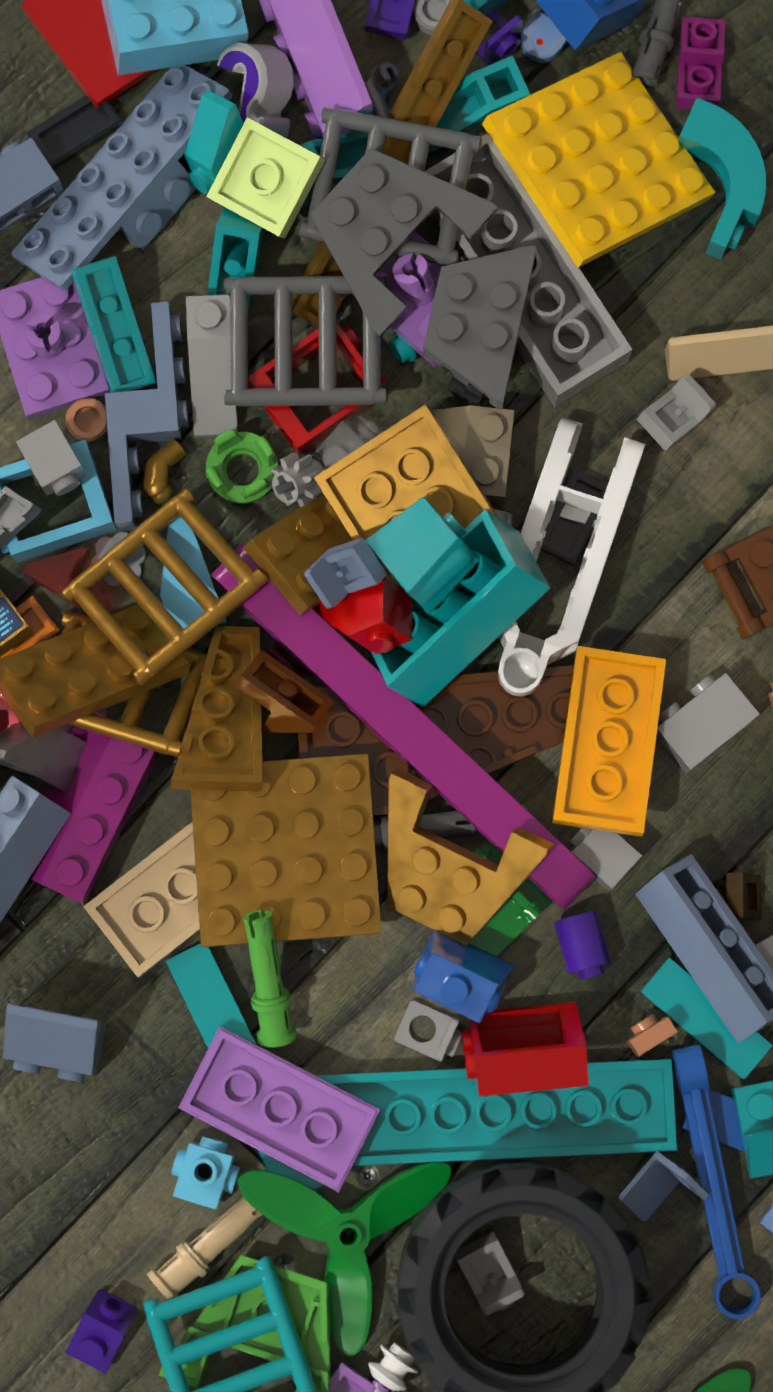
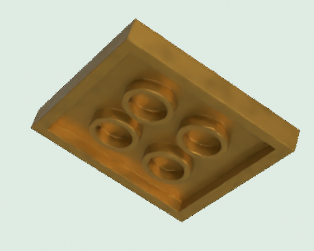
(398, 470)

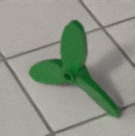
(314, 1217)

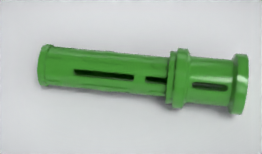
(270, 996)

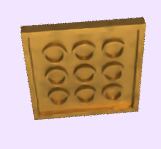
(289, 850)

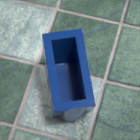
(461, 976)

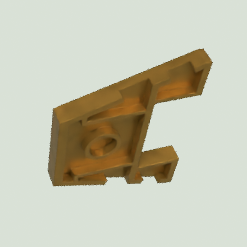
(441, 880)

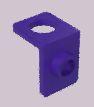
(503, 41)

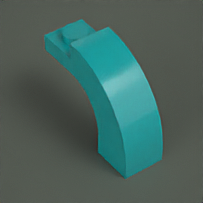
(733, 154)

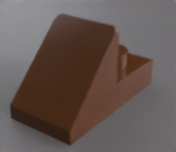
(291, 699)

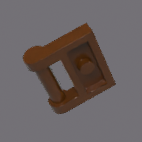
(756, 562)

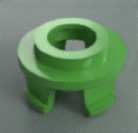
(230, 445)

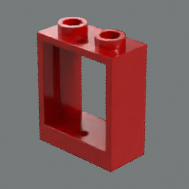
(284, 417)
(526, 1050)

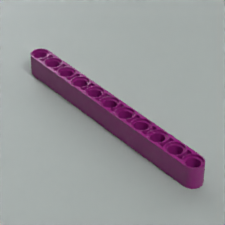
(408, 733)

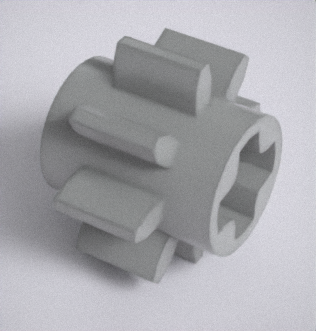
(295, 479)

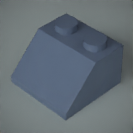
(53, 1040)

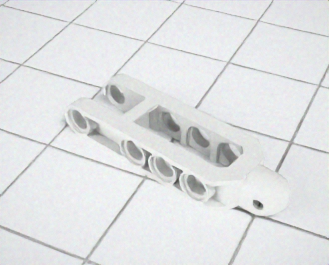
(527, 656)

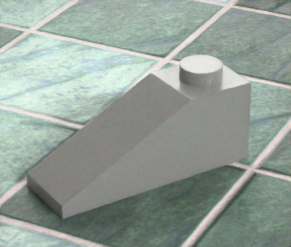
(210, 364)

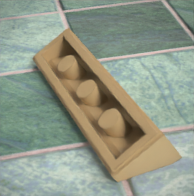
(720, 353)

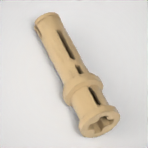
(194, 1257)

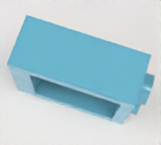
(99, 524)

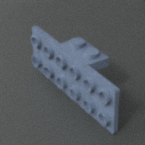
(126, 186)

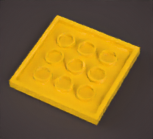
(598, 159)

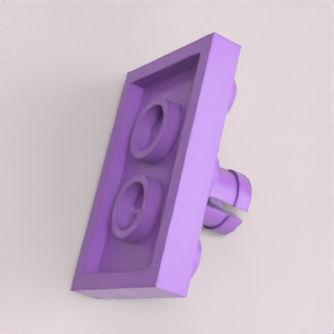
(415, 286)
(49, 347)

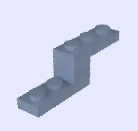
(145, 416)

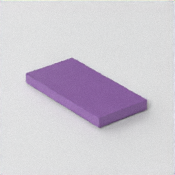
(279, 1108)

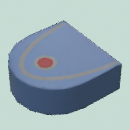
(541, 39)

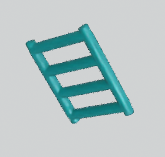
(277, 1319)

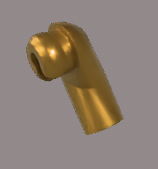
(156, 471)

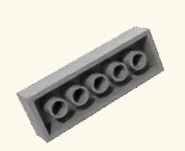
(564, 325)

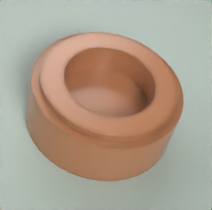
(87, 420)

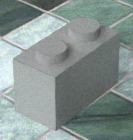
(705, 721)

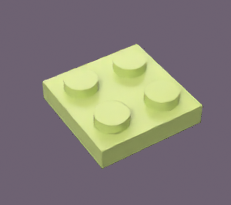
(265, 178)

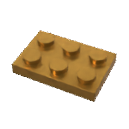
(293, 546)

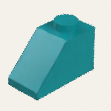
(211, 139)
(235, 251)

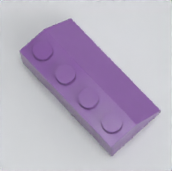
(319, 57)

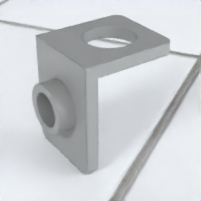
(445, 1038)

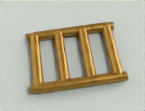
(179, 637)
(126, 728)

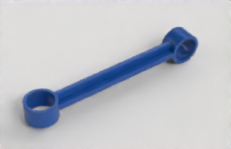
(694, 1088)

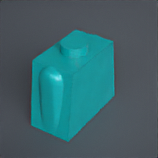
(424, 552)

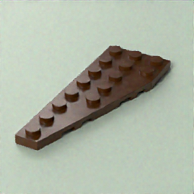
(471, 711)

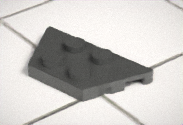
(480, 318)

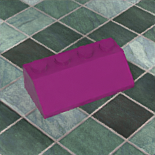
(100, 803)

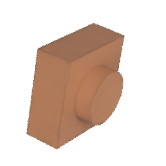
(650, 1033)

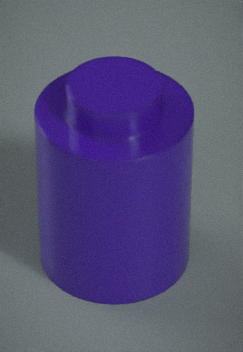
(582, 944)

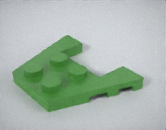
(310, 1310)

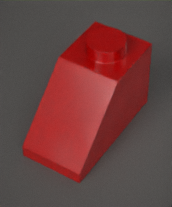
(373, 616)

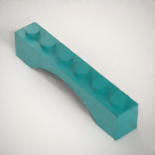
(472, 101)

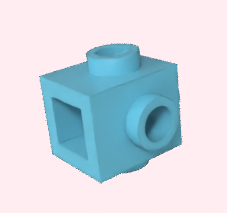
(192, 1185)

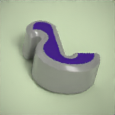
(266, 83)

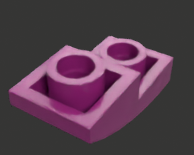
(700, 61)

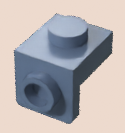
(344, 571)

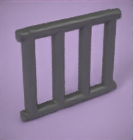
(422, 138)
(283, 393)

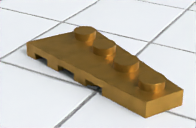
(225, 724)

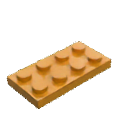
(609, 741)

